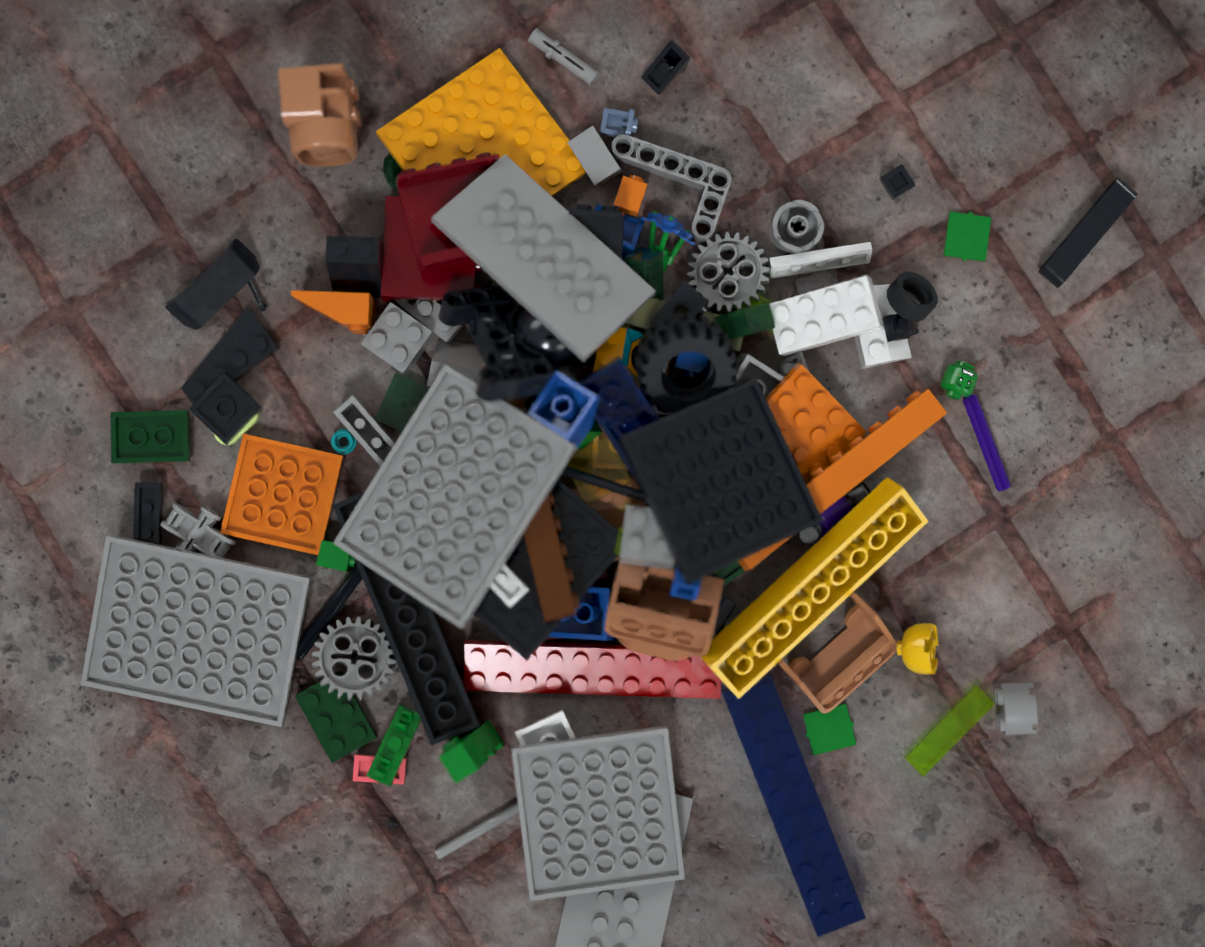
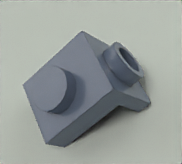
(618, 122)

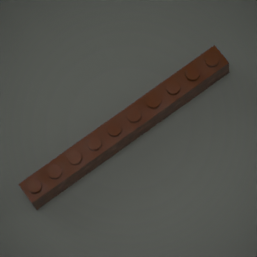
(547, 554)

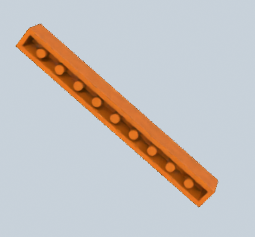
(866, 456)

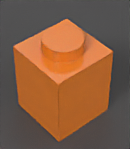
(630, 195)

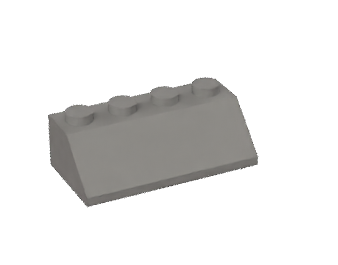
(458, 356)

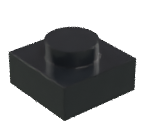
(897, 182)

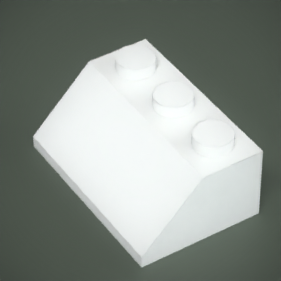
(873, 346)

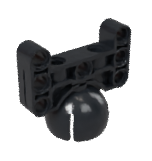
(512, 344)

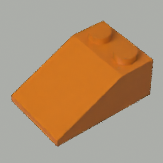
(350, 310)

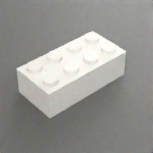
(826, 316)

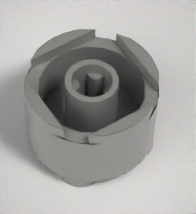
(810, 223)
(1017, 708)

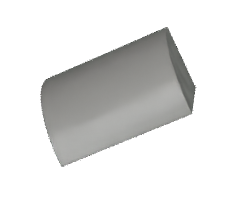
(595, 156)

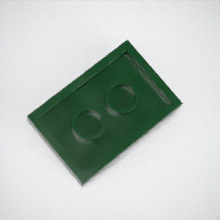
(150, 436)
(336, 722)

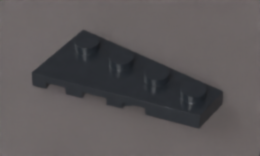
(236, 354)

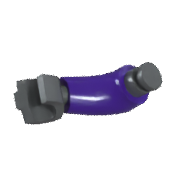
(837, 511)

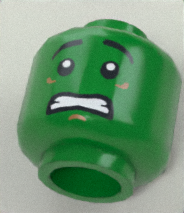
(959, 380)

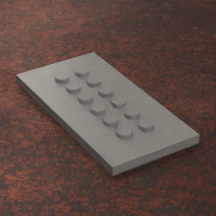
(543, 257)
(621, 915)

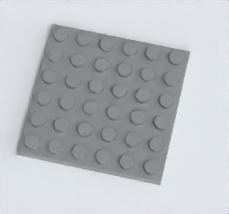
(598, 812)

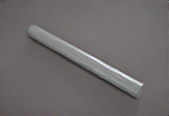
(477, 831)

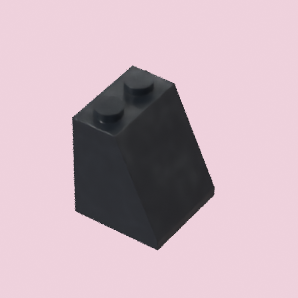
(355, 264)

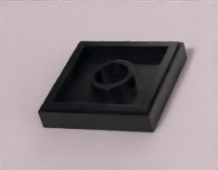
(225, 408)

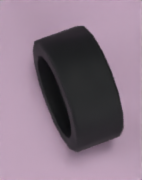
(906, 306)

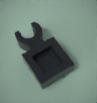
(898, 328)

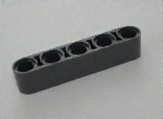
(1087, 232)

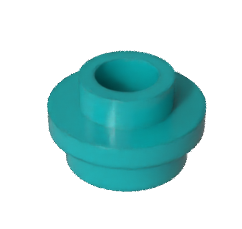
(335, 441)

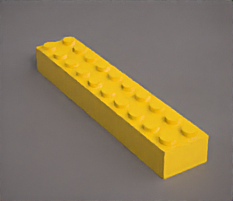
(814, 586)

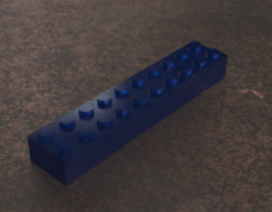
(794, 807)

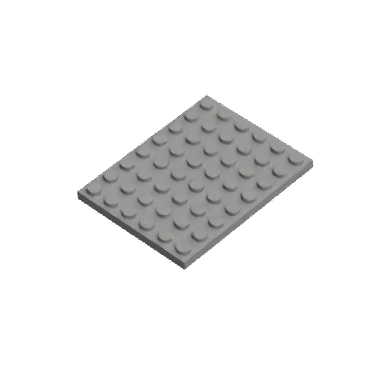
(454, 496)
(195, 630)

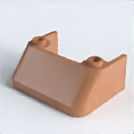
(846, 660)

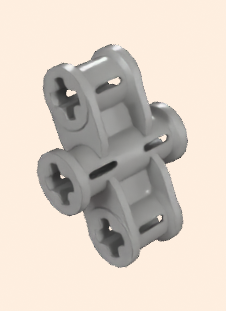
(198, 531)

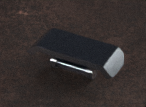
(214, 286)

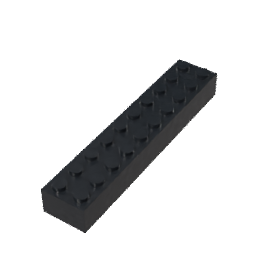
(420, 651)

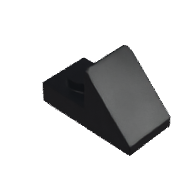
(666, 67)

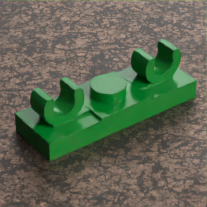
(394, 746)

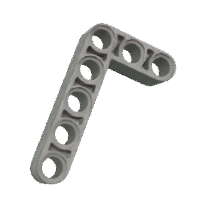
(680, 175)

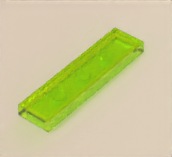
(949, 730)

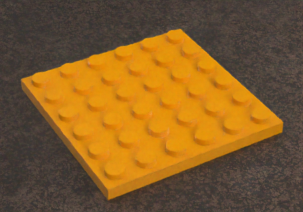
(483, 113)

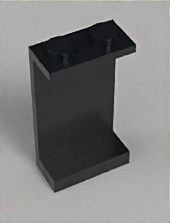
(604, 224)

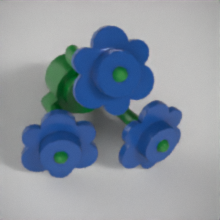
(668, 225)

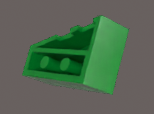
(470, 752)

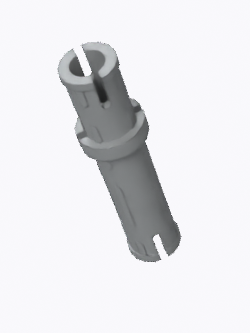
(540, 40)

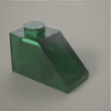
(649, 266)
(747, 321)

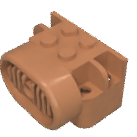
(320, 114)
(660, 624)

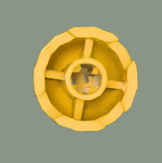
(919, 648)

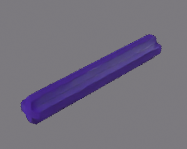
(986, 442)

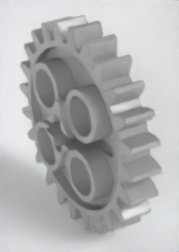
(711, 259)
(351, 682)

